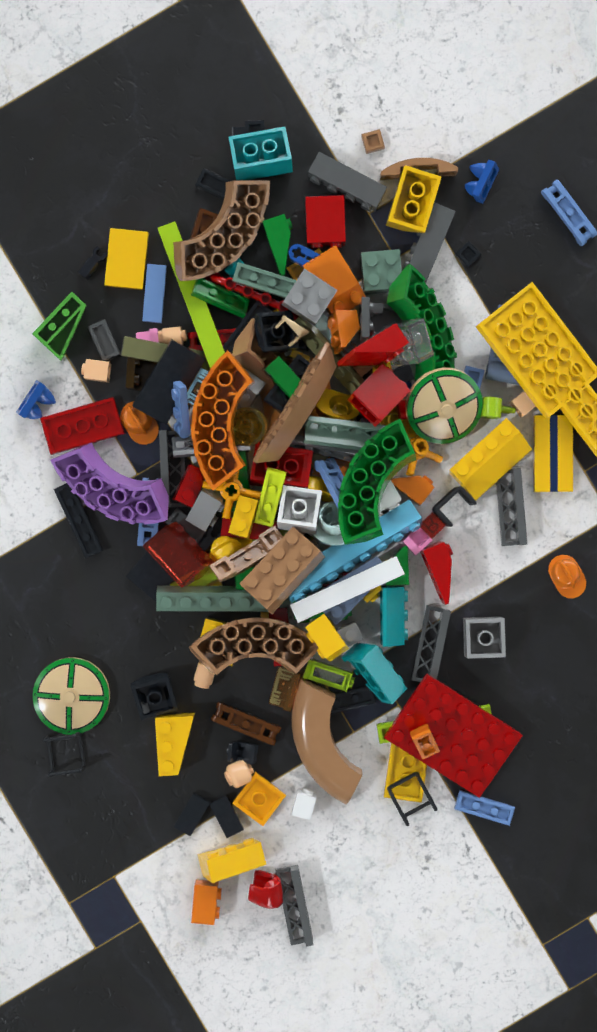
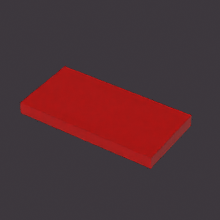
(82, 425)

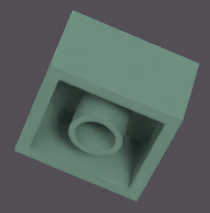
(379, 270)

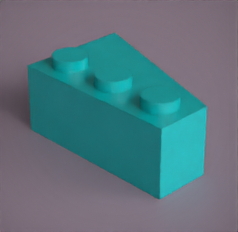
(377, 670)

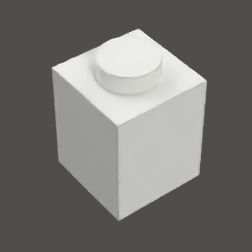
(304, 803)

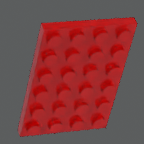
(468, 737)

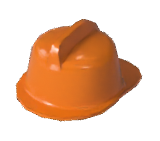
(140, 426)
(567, 576)

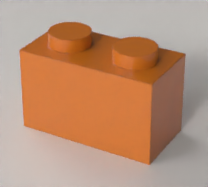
(205, 902)

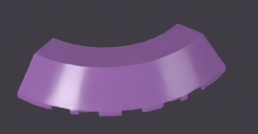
(110, 491)

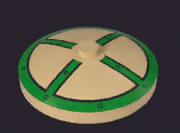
(444, 405)
(71, 695)

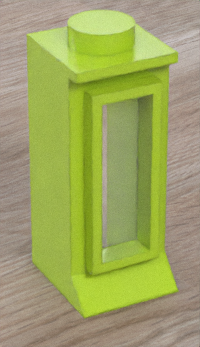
(328, 675)

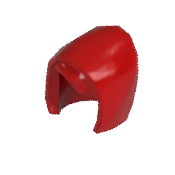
(266, 890)

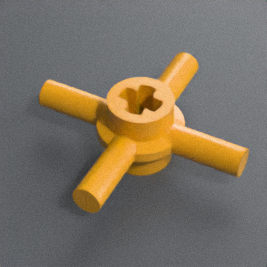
(421, 450)
(233, 497)

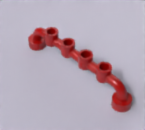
(248, 292)

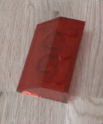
(179, 554)

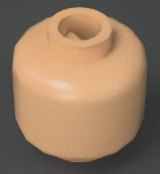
(238, 773)

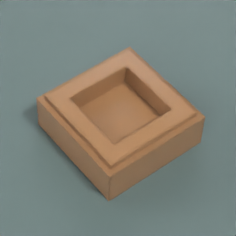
(373, 141)

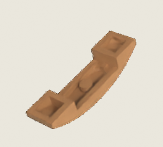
(442, 167)
(246, 557)

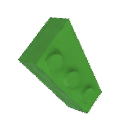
(61, 325)

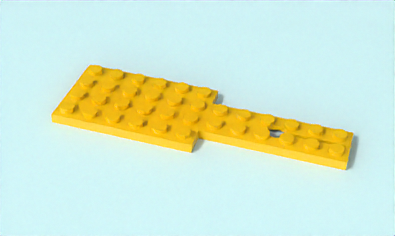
(545, 359)

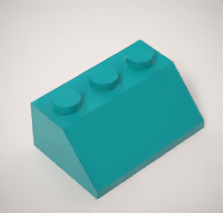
(261, 154)
(393, 616)

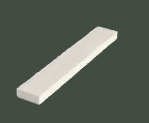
(347, 589)

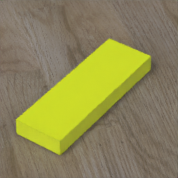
(270, 497)

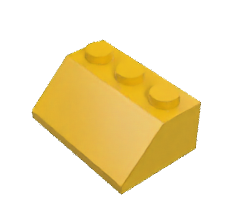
(413, 200)

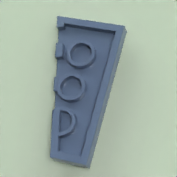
(338, 612)

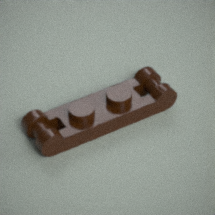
(246, 723)

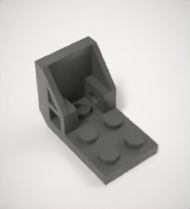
(374, 318)

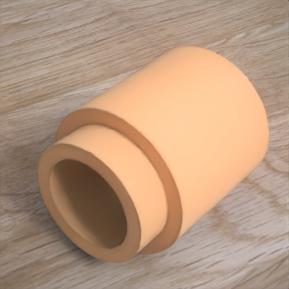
(174, 333)
(203, 677)

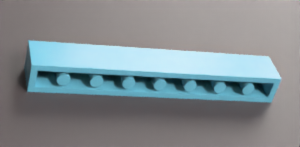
(345, 557)

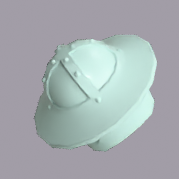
(328, 525)

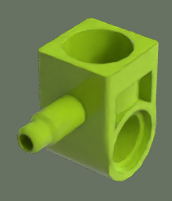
(493, 408)

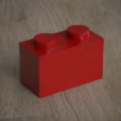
(189, 486)

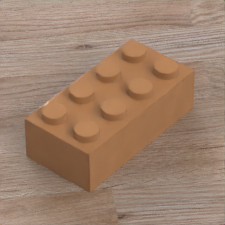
(282, 570)

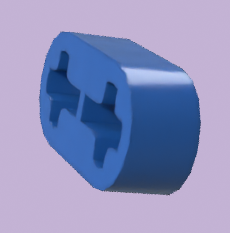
(304, 251)

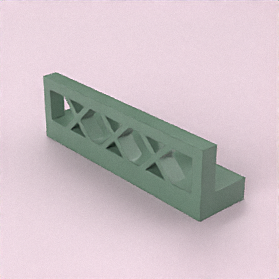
(263, 280)
(338, 432)

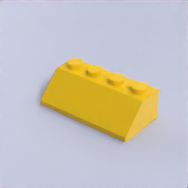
(490, 459)

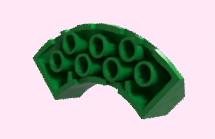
(415, 300)
(368, 478)

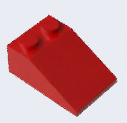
(377, 349)
(294, 462)
(439, 566)

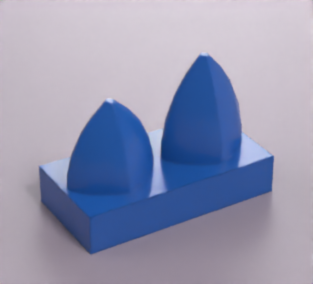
(486, 173)
(38, 393)

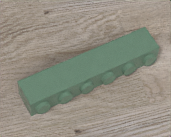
(205, 599)

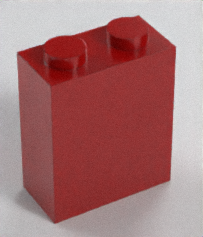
(325, 221)
(379, 394)

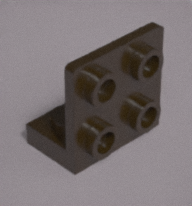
(138, 373)

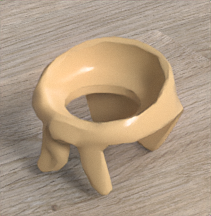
(298, 329)

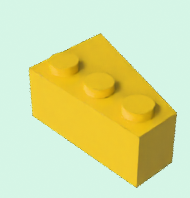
(172, 739)
(231, 860)

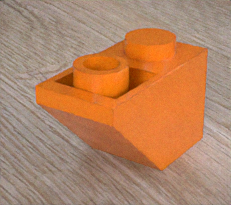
(343, 327)

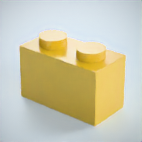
(243, 517)
(326, 637)

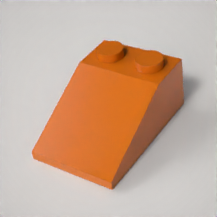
(335, 271)

